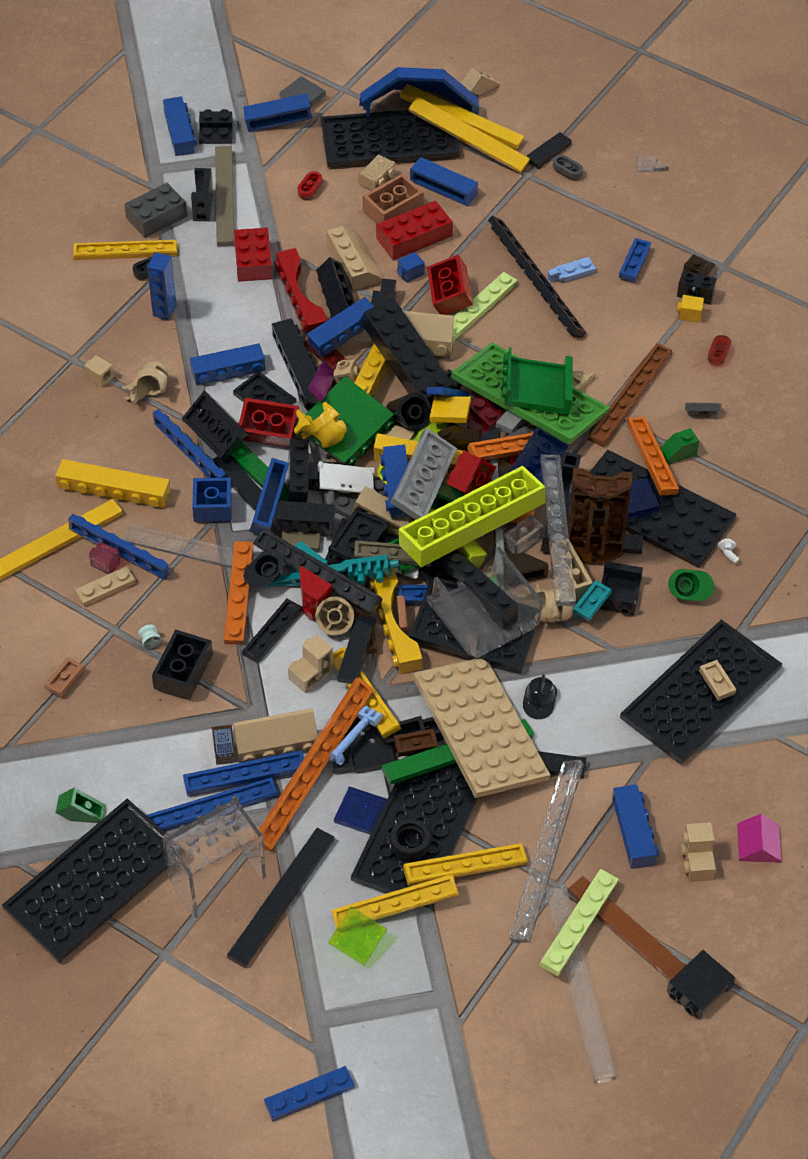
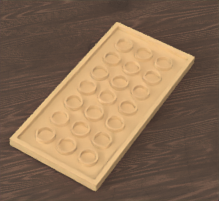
(481, 727)

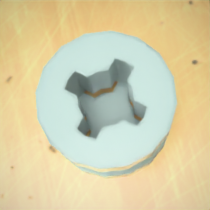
(149, 636)

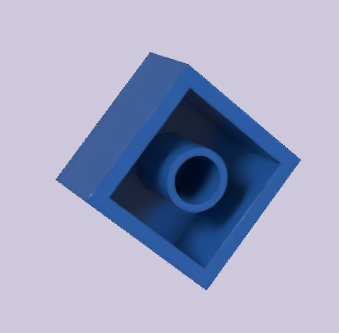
(212, 499)

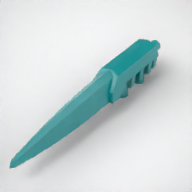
(352, 569)

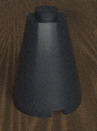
(411, 411)

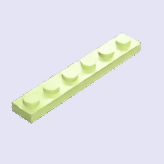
(482, 303)
(578, 922)

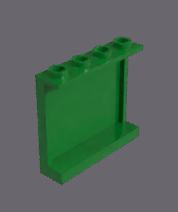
(537, 384)
(362, 417)

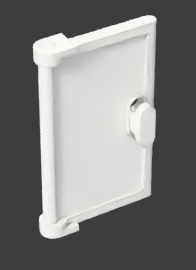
(343, 477)

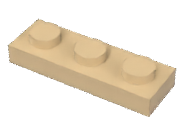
(105, 586)

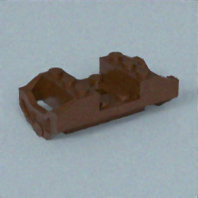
(598, 515)

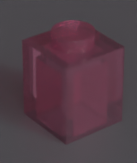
(104, 558)

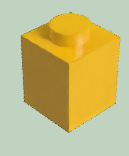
(690, 308)

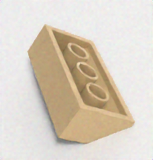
(357, 262)
(434, 330)
(275, 735)

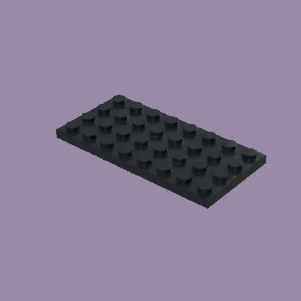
(391, 134)
(683, 524)
(680, 708)
(434, 798)
(90, 880)

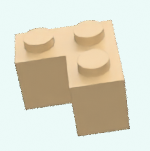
(314, 665)
(697, 851)

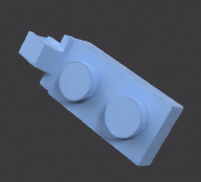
(572, 270)

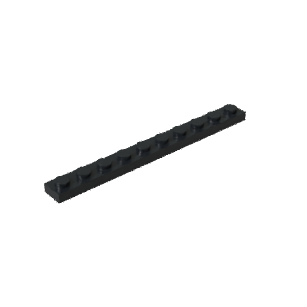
(537, 276)

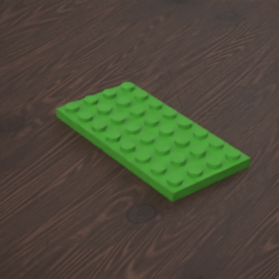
(484, 375)

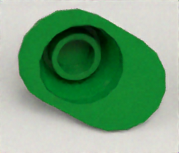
(691, 584)

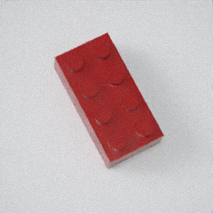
(414, 230)

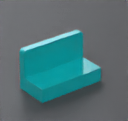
(591, 601)

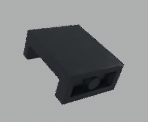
(203, 197)
(625, 586)
(699, 984)

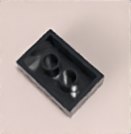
(182, 664)

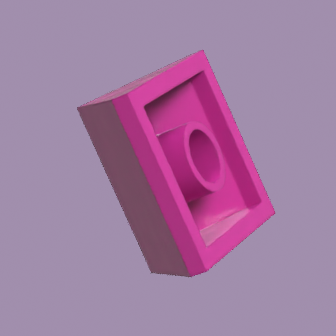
(759, 840)

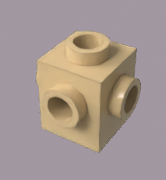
(346, 368)

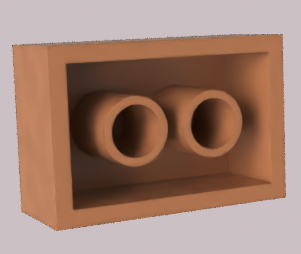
(392, 199)

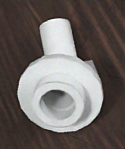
(727, 546)

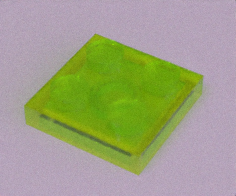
(357, 936)

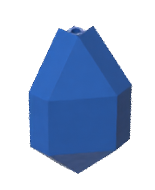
(424, 79)

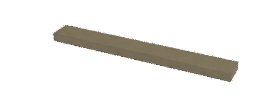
(224, 196)

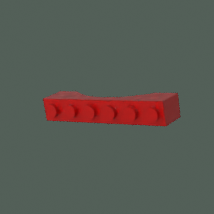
(289, 265)

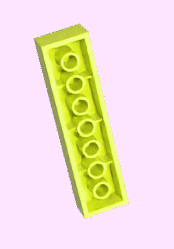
(471, 516)

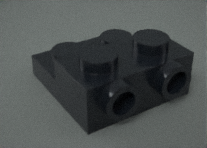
(215, 127)

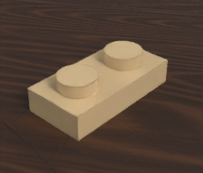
(717, 680)

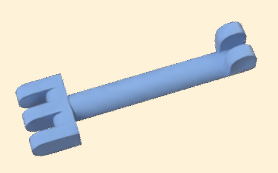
(367, 717)

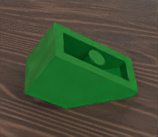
(680, 446)
(80, 807)

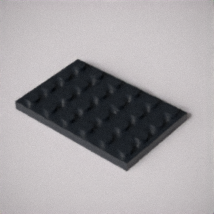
(432, 631)

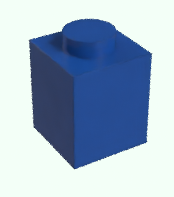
(411, 267)

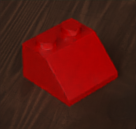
(470, 473)
(313, 591)

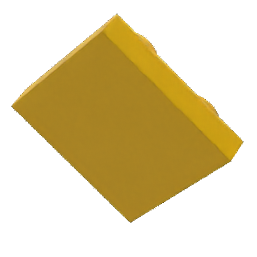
(450, 409)

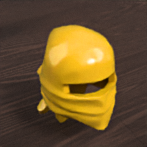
(325, 427)

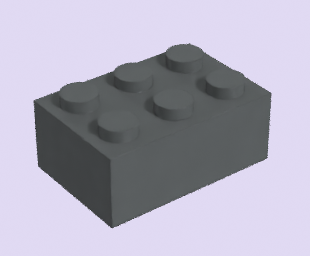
(155, 210)

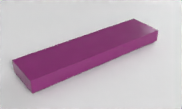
(321, 381)

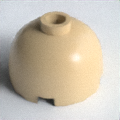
(333, 624)

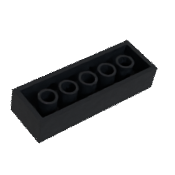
(403, 348)

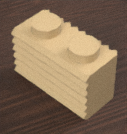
(376, 172)

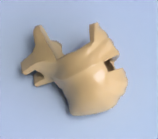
(149, 381)
(550, 612)

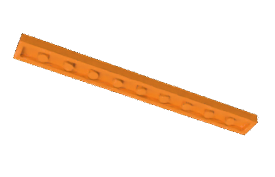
(314, 762)

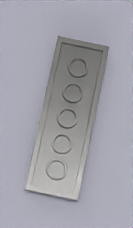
(423, 475)

